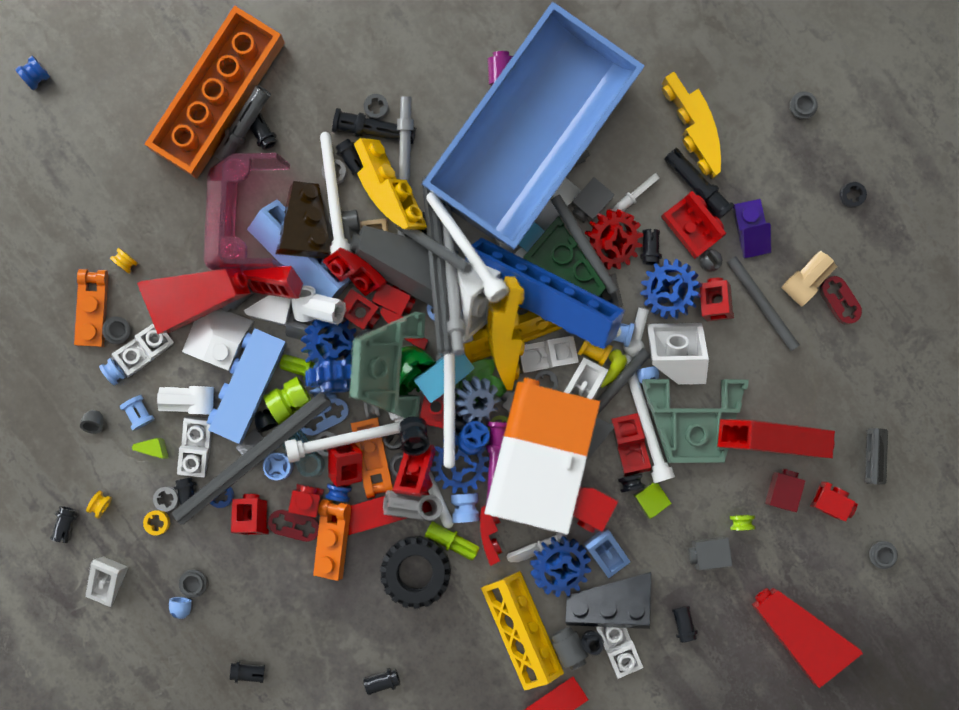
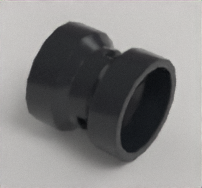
(414, 435)

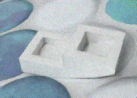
(548, 354)

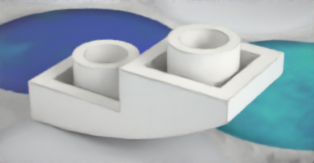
(141, 350)
(195, 447)
(620, 650)

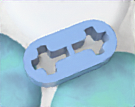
(331, 421)

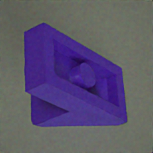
(752, 228)

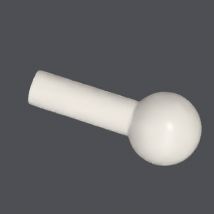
(636, 343)

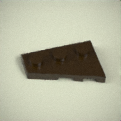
(304, 225)

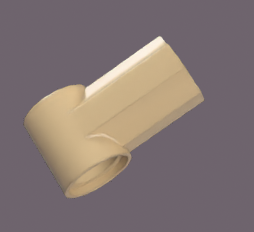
(805, 283)

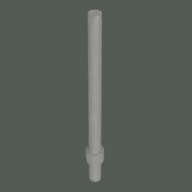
(405, 125)
(455, 325)

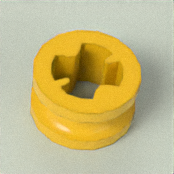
(123, 260)
(98, 504)
(150, 528)

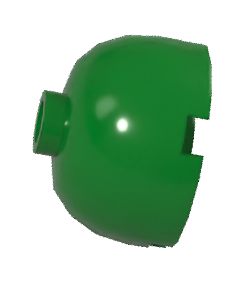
(413, 363)

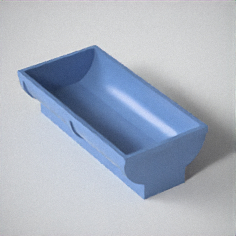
(532, 126)

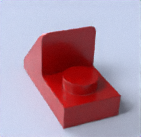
(414, 473)

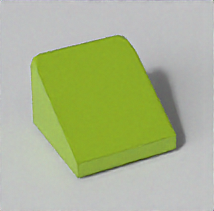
(153, 447)
(652, 500)

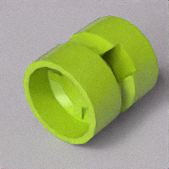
(287, 400)

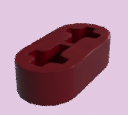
(835, 304)
(293, 532)

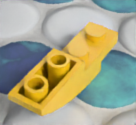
(702, 134)
(388, 193)
(502, 333)

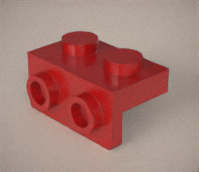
(694, 224)

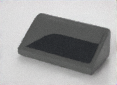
(876, 456)

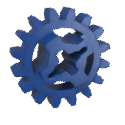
(680, 285)
(318, 347)
(330, 376)
(457, 476)
(553, 557)

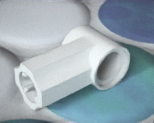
(316, 306)
(191, 400)

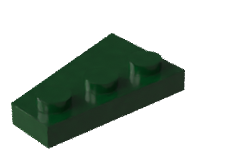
(561, 256)

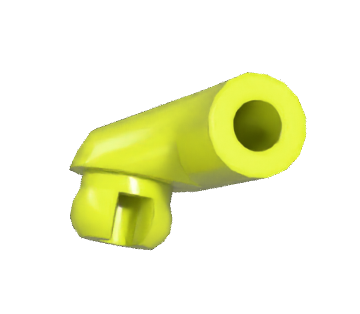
(618, 363)

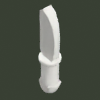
(630, 198)
(528, 551)

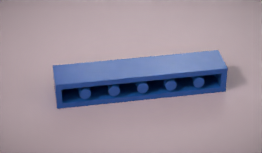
(554, 297)

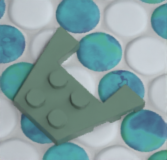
(378, 366)
(692, 433)

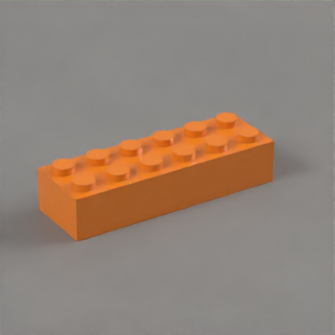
(215, 92)

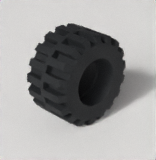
(415, 596)

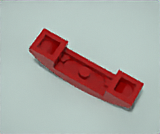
(371, 515)

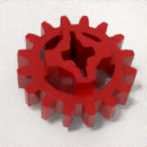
(610, 236)

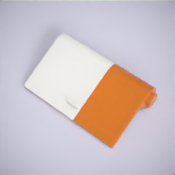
(542, 457)

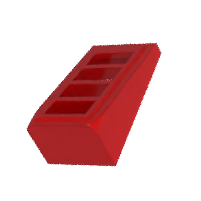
(275, 281)

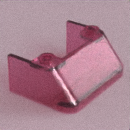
(221, 246)

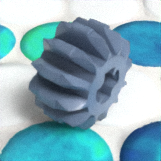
(486, 400)

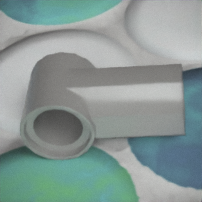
(411, 506)

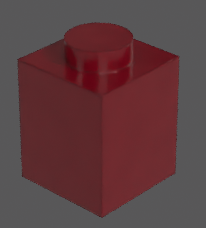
(785, 490)

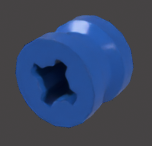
(32, 73)
(475, 431)

